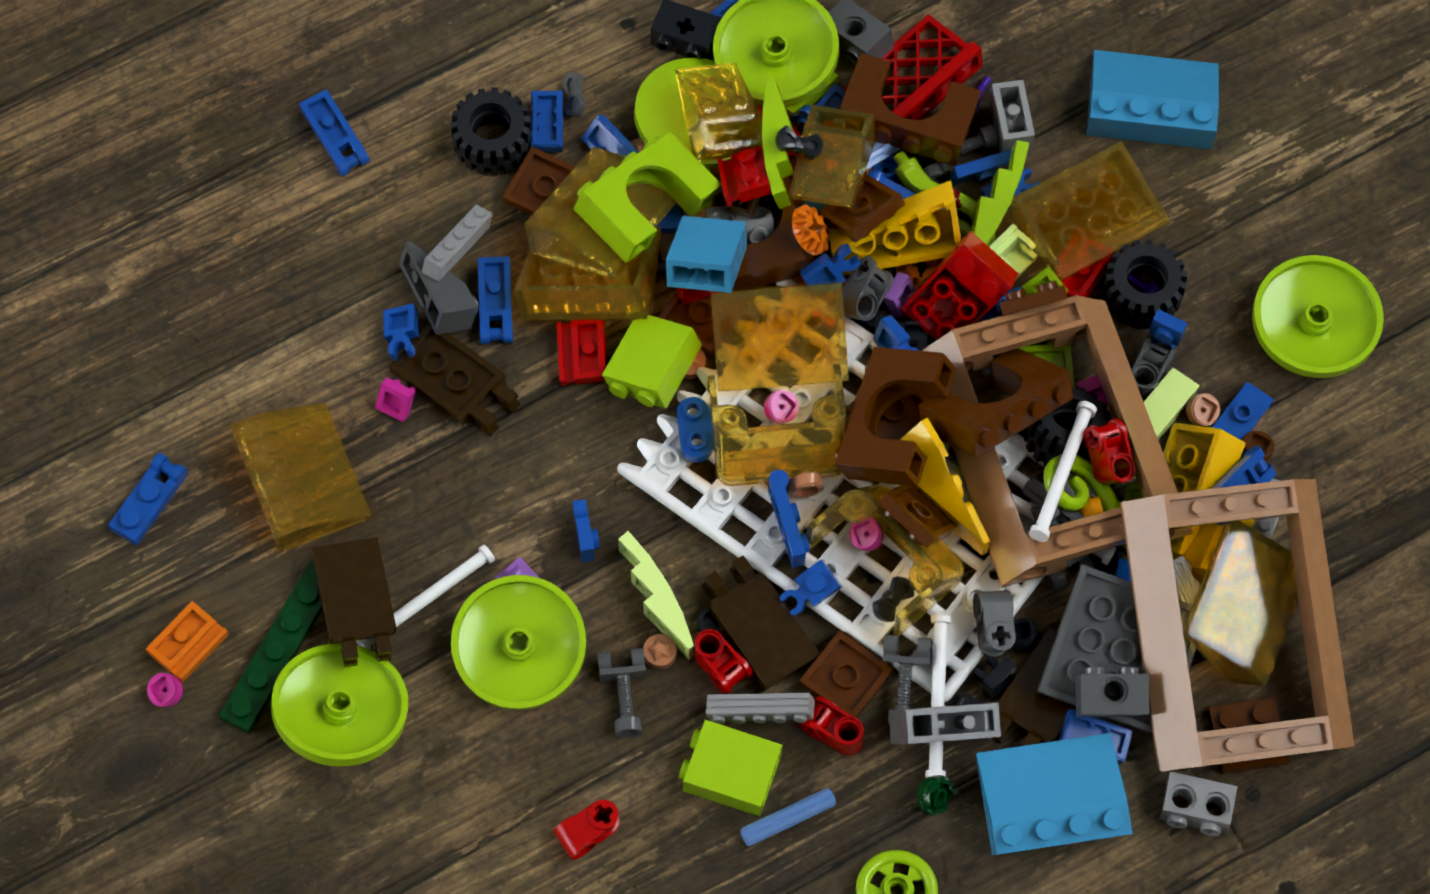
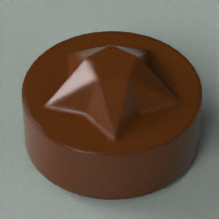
(1259, 438)

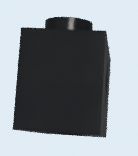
(677, 19)

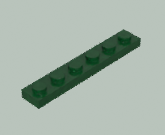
(275, 651)

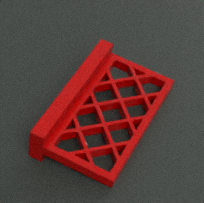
(933, 87)

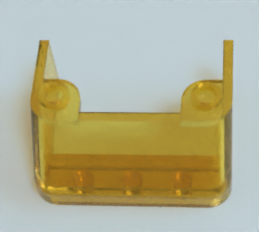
(752, 453)
(934, 568)

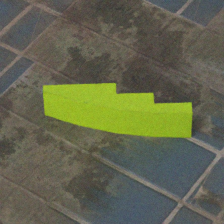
(776, 162)
(991, 210)

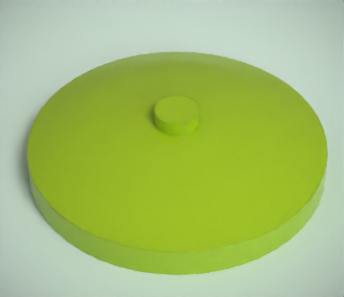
(779, 39)
(660, 105)
(1317, 316)
(518, 642)
(338, 711)

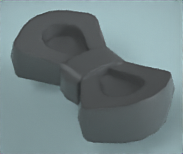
(575, 100)

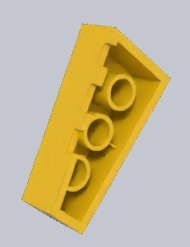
(916, 233)

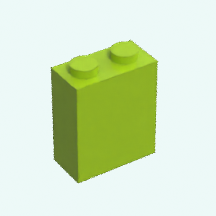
(651, 361)
(730, 767)

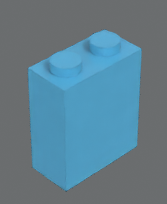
(706, 254)

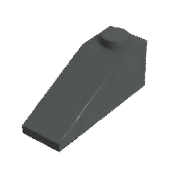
(445, 302)
(944, 723)

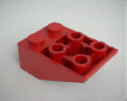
(960, 288)

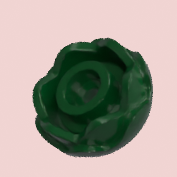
(934, 794)

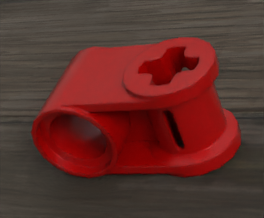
(1110, 452)
(725, 665)
(830, 723)
(584, 831)

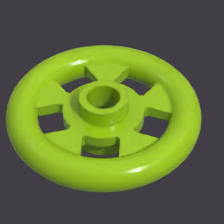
(884, 864)

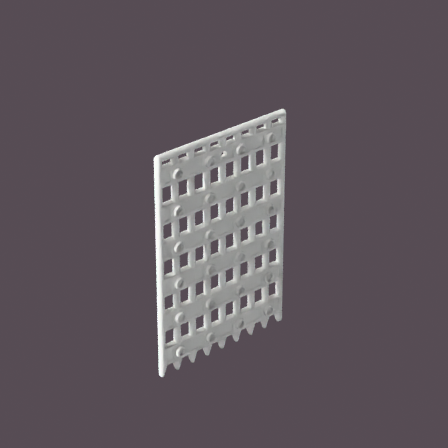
(719, 502)

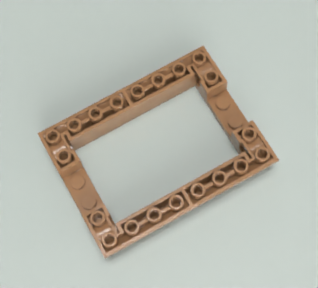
(972, 347)
(1162, 636)

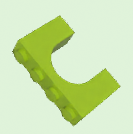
(662, 164)

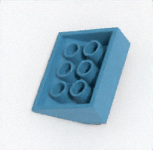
(1153, 99)
(1053, 794)

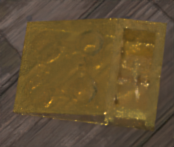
(718, 111)
(839, 169)

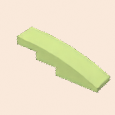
(1168, 400)
(661, 603)

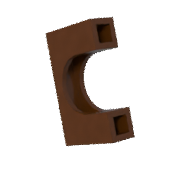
(934, 137)
(778, 255)
(887, 378)
(975, 428)

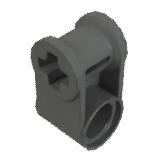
(865, 291)
(1151, 366)
(994, 616)

